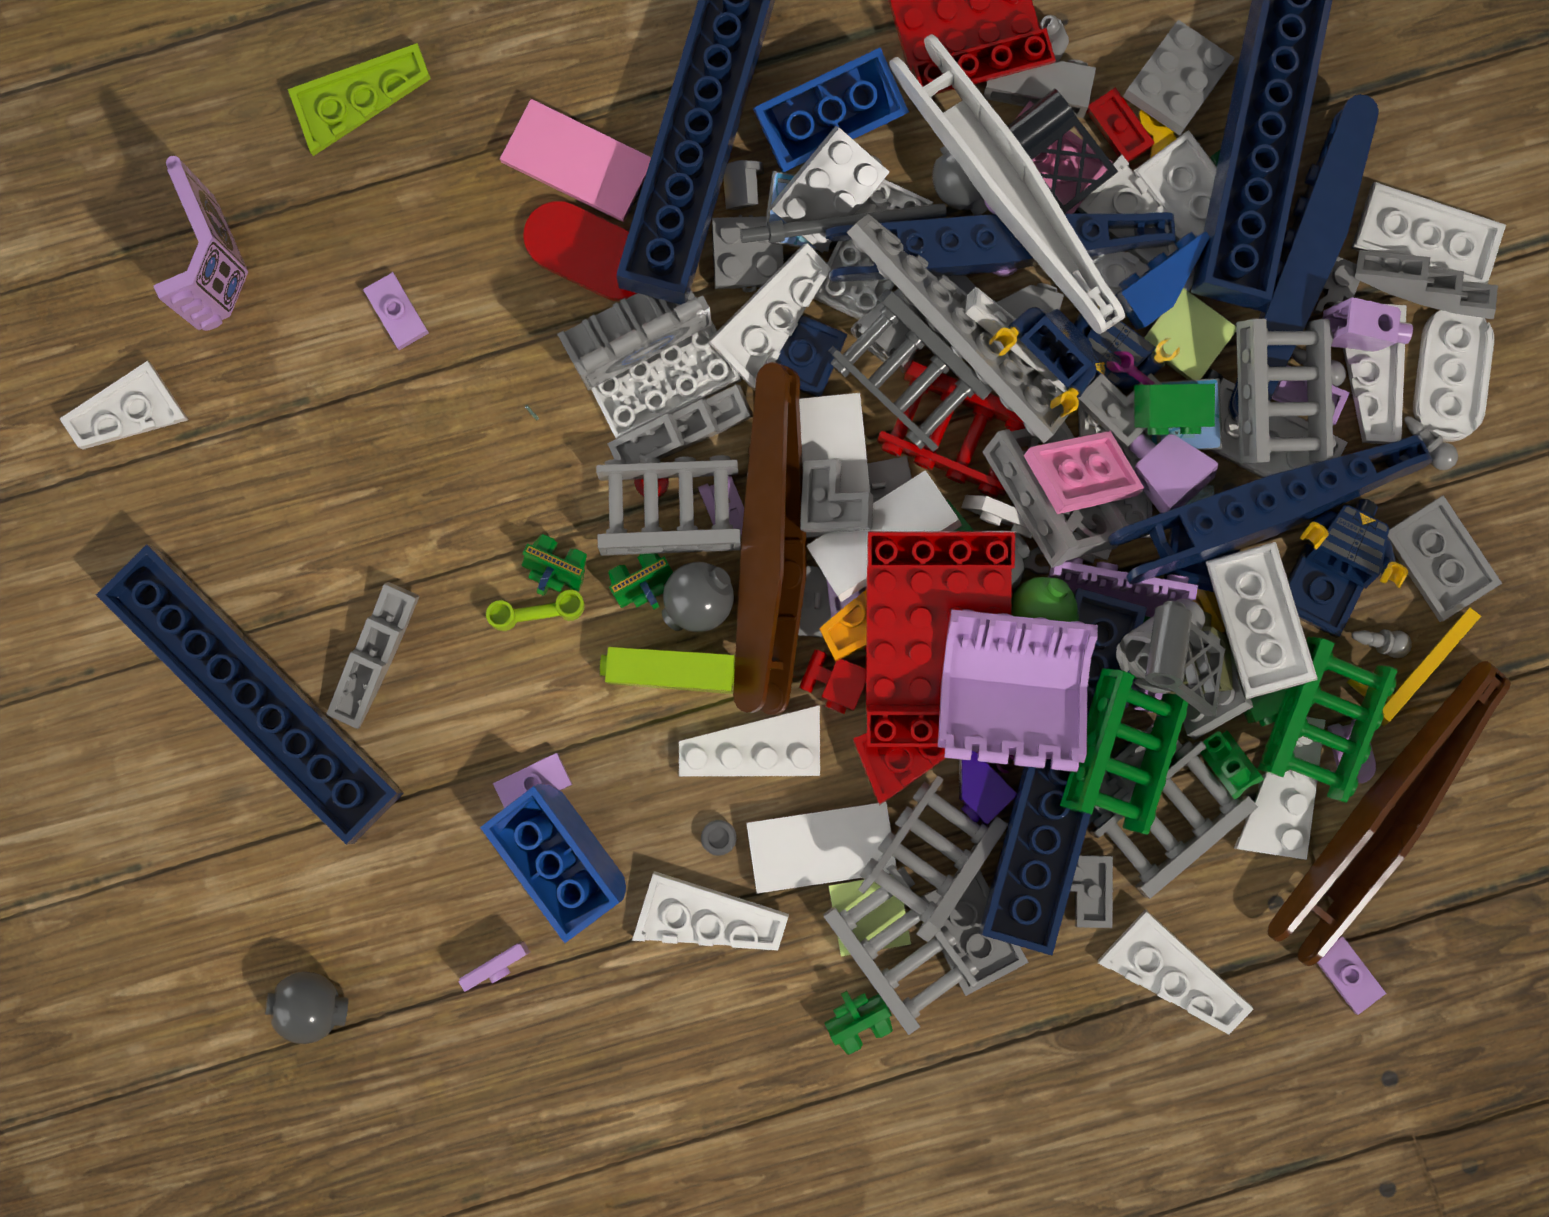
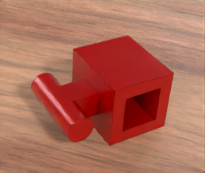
(843, 683)

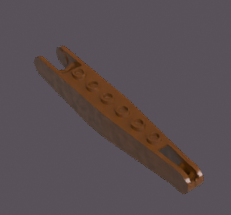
(771, 547)
(1390, 816)

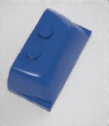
(851, 97)
(556, 859)

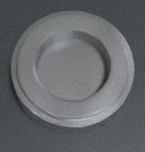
(718, 837)

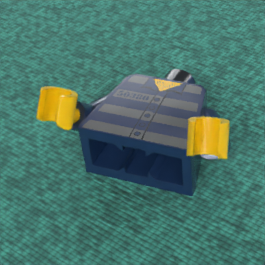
(1123, 338)
(1058, 347)
(1354, 545)

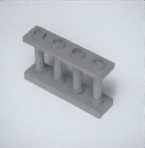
(1253, 400)
(651, 537)
(1205, 830)
(965, 861)
(887, 980)

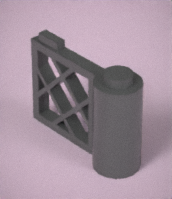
(1172, 657)

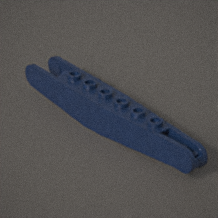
(1319, 228)
(988, 246)
(1269, 505)

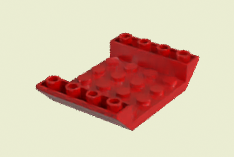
(981, 35)
(909, 603)

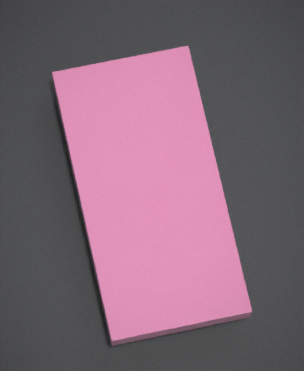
(576, 160)

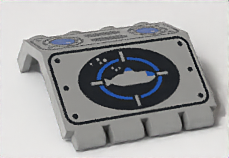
(631, 334)

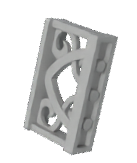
(1048, 528)

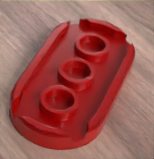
(577, 247)

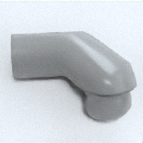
(1057, 35)

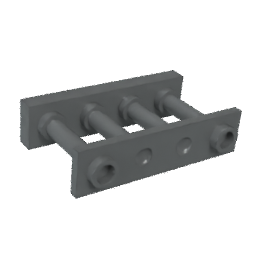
(917, 337)

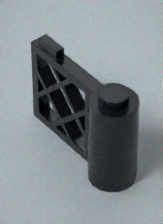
(1047, 123)

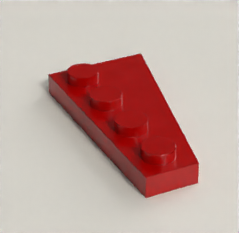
(895, 767)

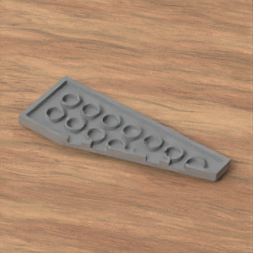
(944, 306)

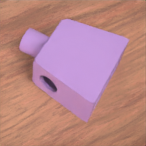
(1366, 325)
(1171, 470)

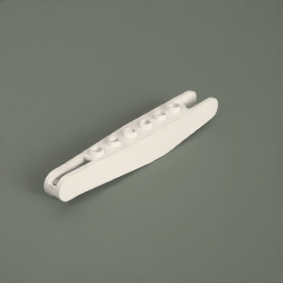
(1009, 183)

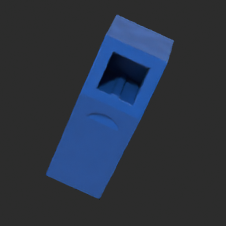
(1157, 290)

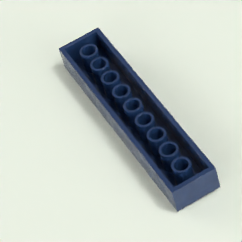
(693, 148)
(1261, 151)
(249, 694)
(1041, 835)

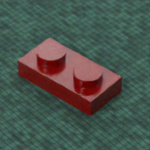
(1119, 125)

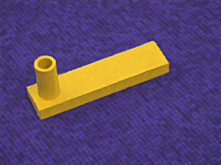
(1425, 668)

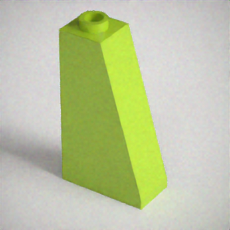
(669, 669)

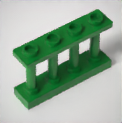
(1292, 722)
(1102, 729)

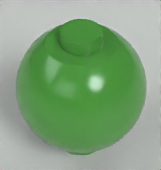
(1046, 599)

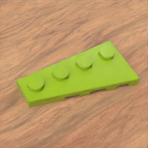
(348, 98)

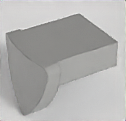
(741, 184)

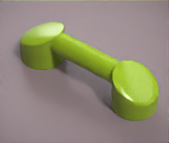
(503, 616)

